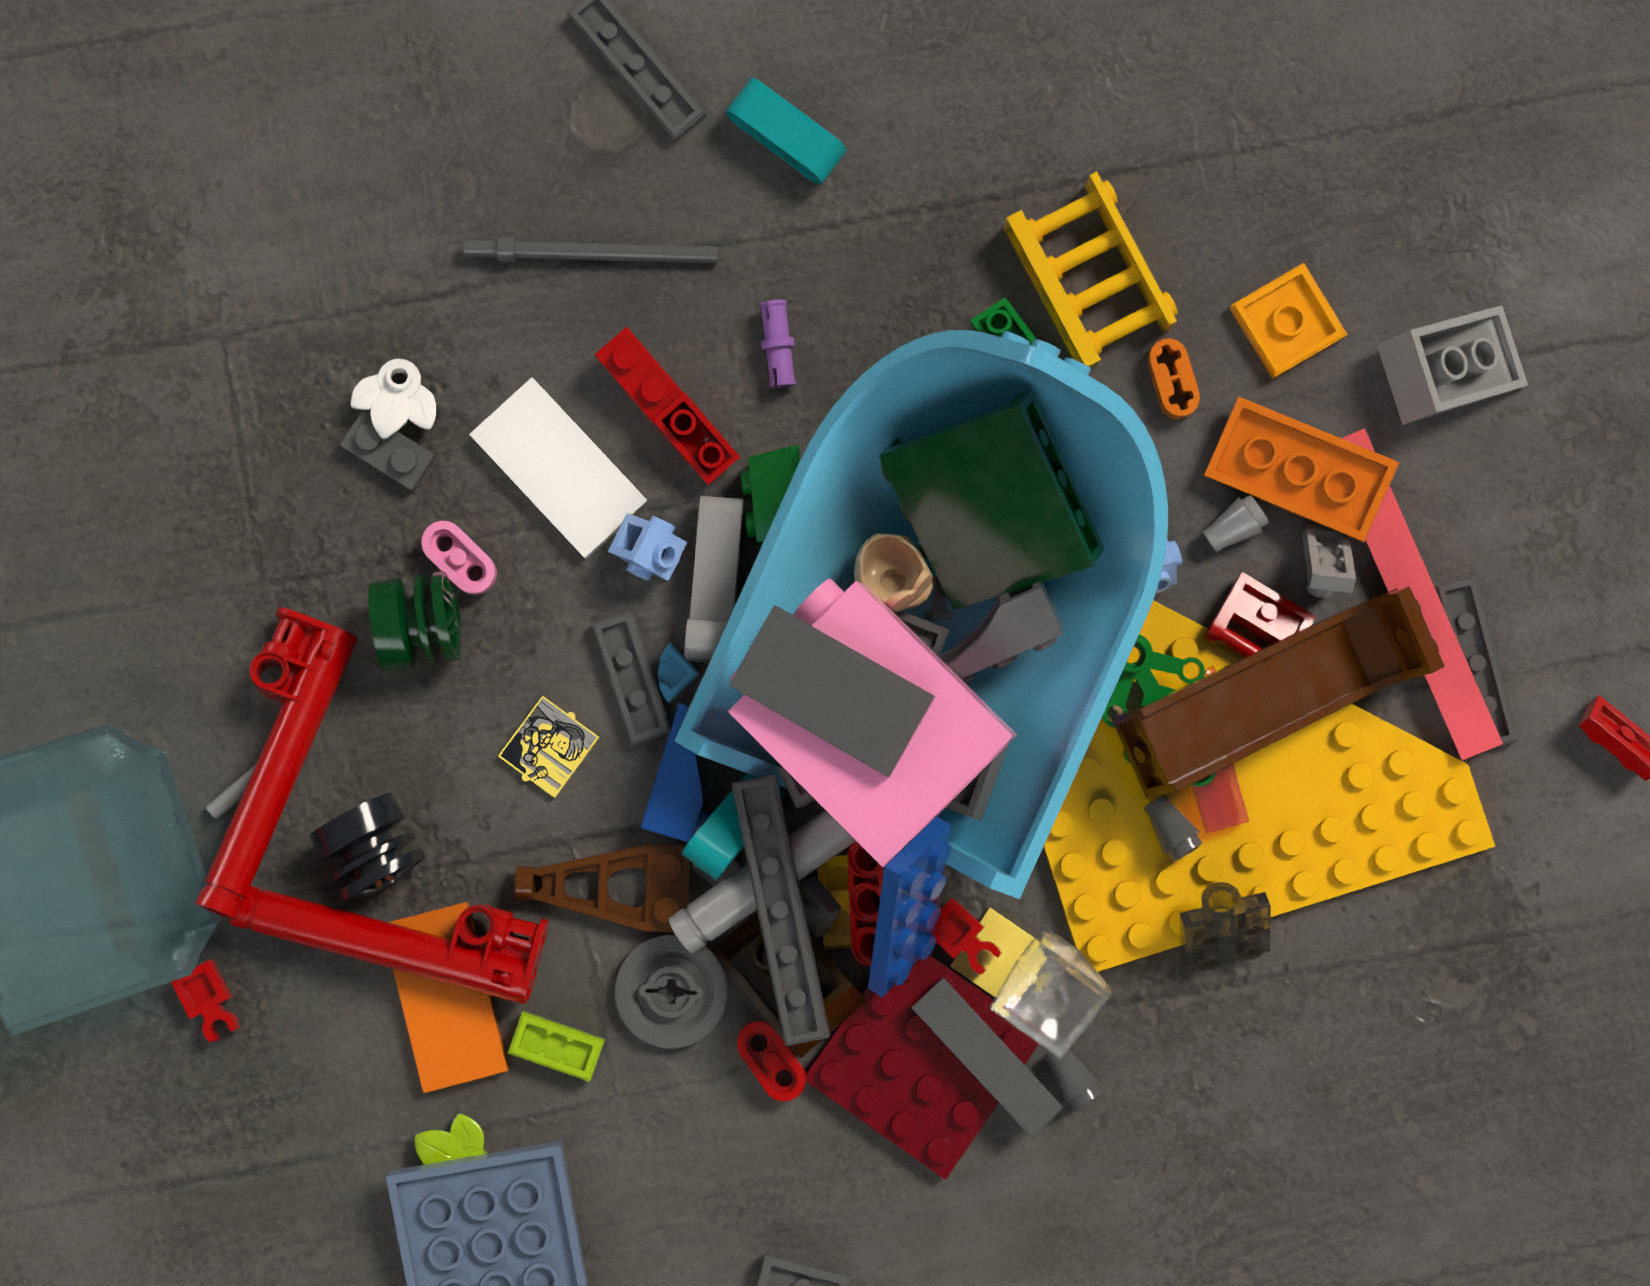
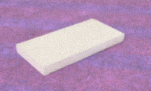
(558, 468)

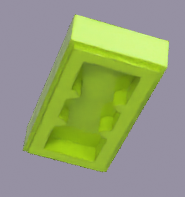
(556, 1046)

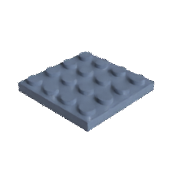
(489, 1220)

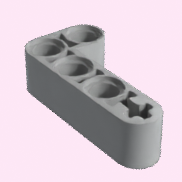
(714, 574)

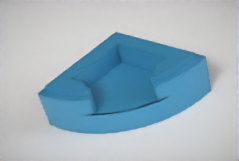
(674, 673)

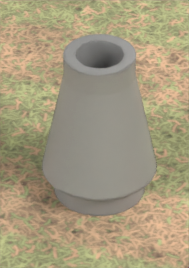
(1236, 523)

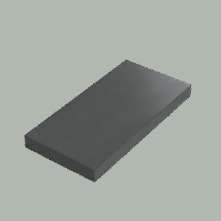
(832, 691)

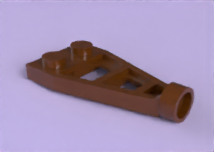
(665, 885)

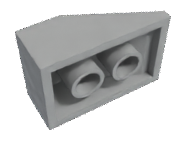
(1451, 364)

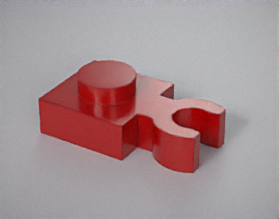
(958, 932)
(204, 994)

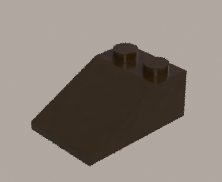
(746, 961)

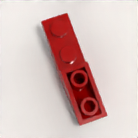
(666, 406)

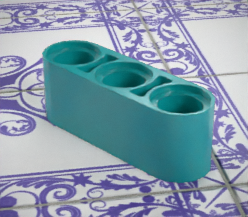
(786, 131)
(718, 838)

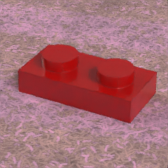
(1618, 735)

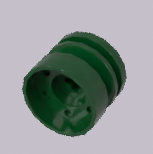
(409, 622)

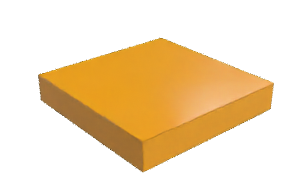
(1288, 321)

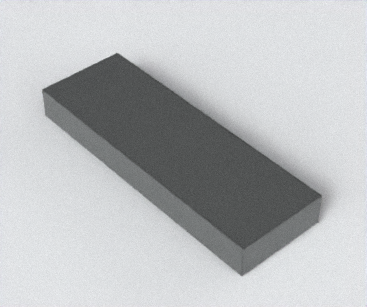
(631, 678)

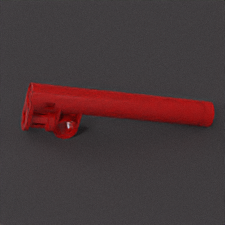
(312, 667)
(488, 964)

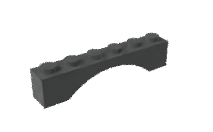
(1012, 626)

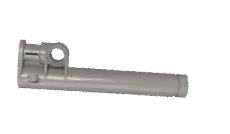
(734, 896)

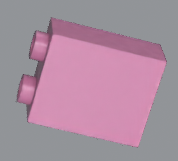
(942, 758)

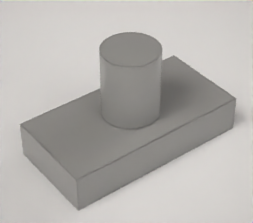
(1327, 561)

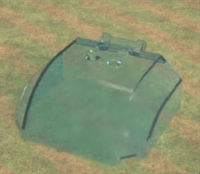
(93, 878)

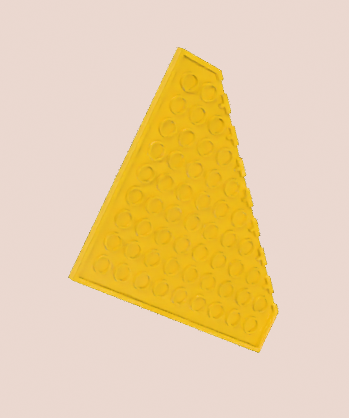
(1323, 807)

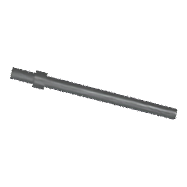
(508, 249)

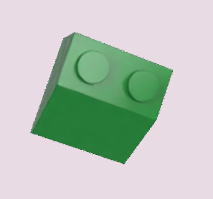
(767, 483)

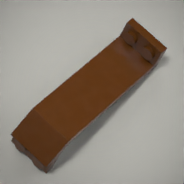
(1276, 691)

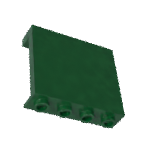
(992, 503)

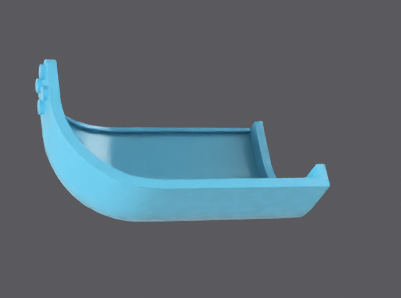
(843, 499)

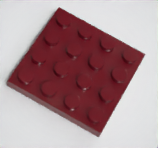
(904, 1077)

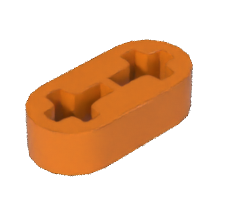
(1182, 375)

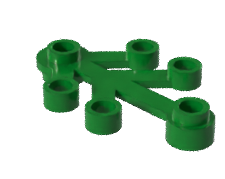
(1148, 684)

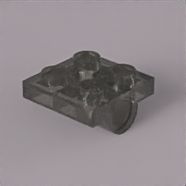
(1222, 937)

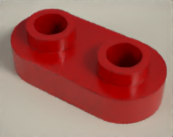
(771, 1060)

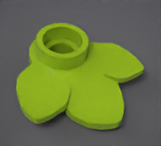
(462, 1141)

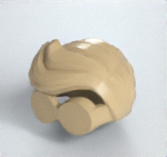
(894, 571)

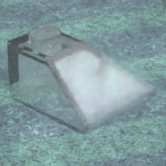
(1051, 993)

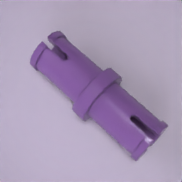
(777, 344)

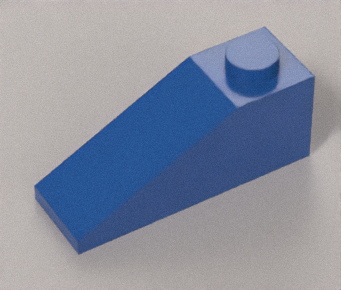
(678, 791)

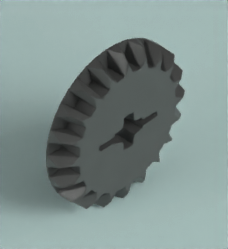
(649, 1013)

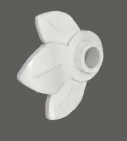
(395, 403)

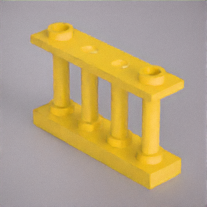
(1047, 271)

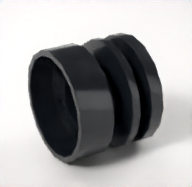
(367, 847)

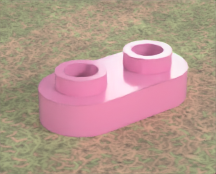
(460, 558)

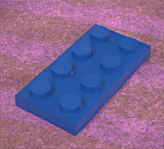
(909, 906)

